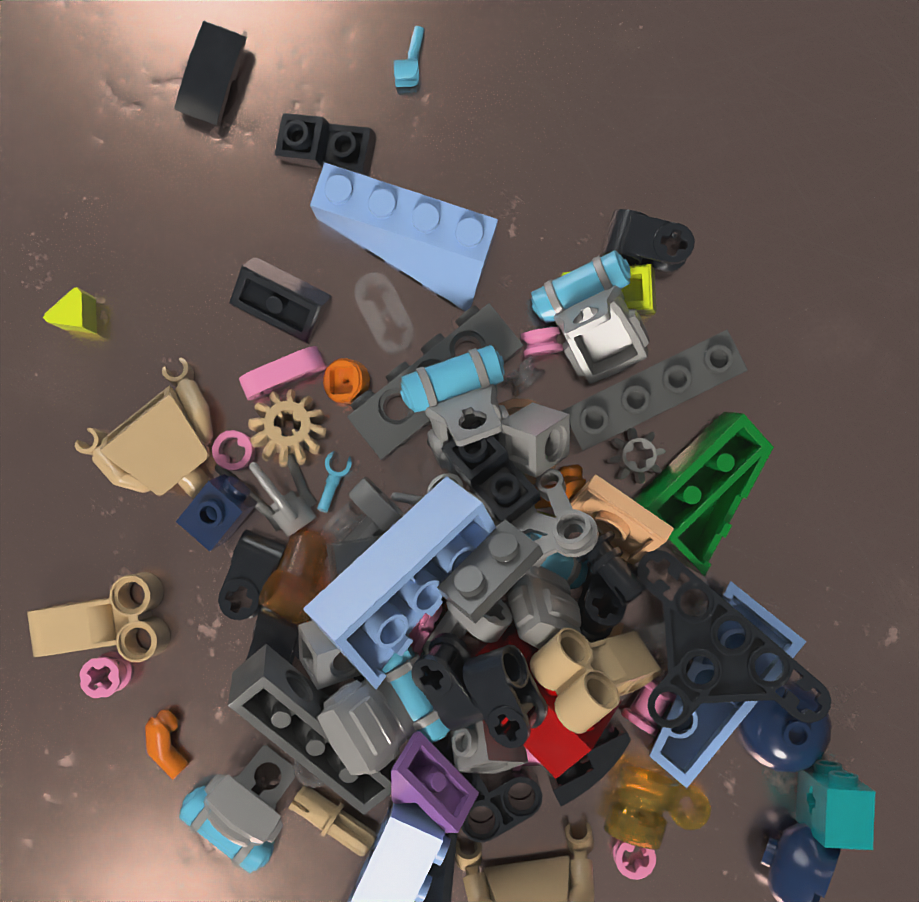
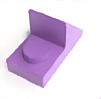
(433, 783)

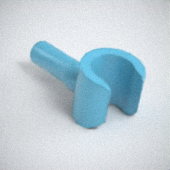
(407, 71)
(332, 481)

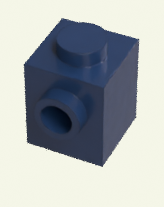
(217, 511)

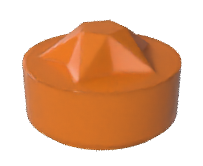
(345, 380)

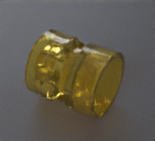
(640, 807)

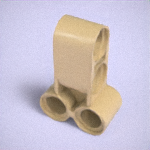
(103, 622)
(592, 674)

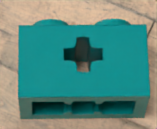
(836, 806)

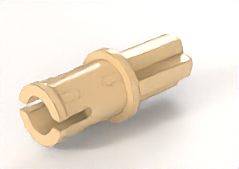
(333, 820)

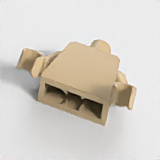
(158, 442)
(532, 881)

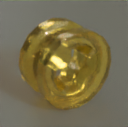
(703, 809)

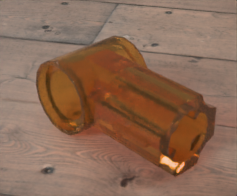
(296, 578)

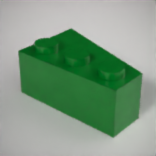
(706, 486)

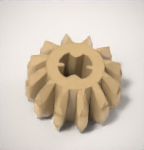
(302, 419)

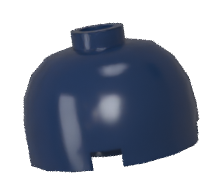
(780, 739)
(799, 866)

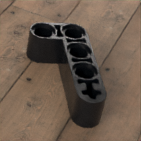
(495, 796)

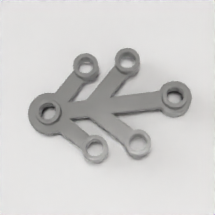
(554, 530)

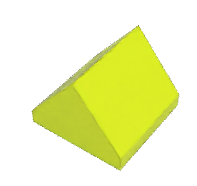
(74, 312)

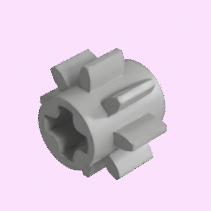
(631, 466)

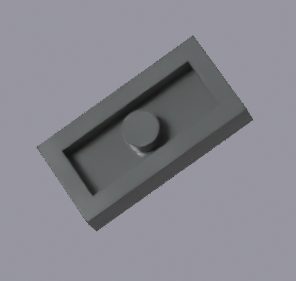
(490, 571)

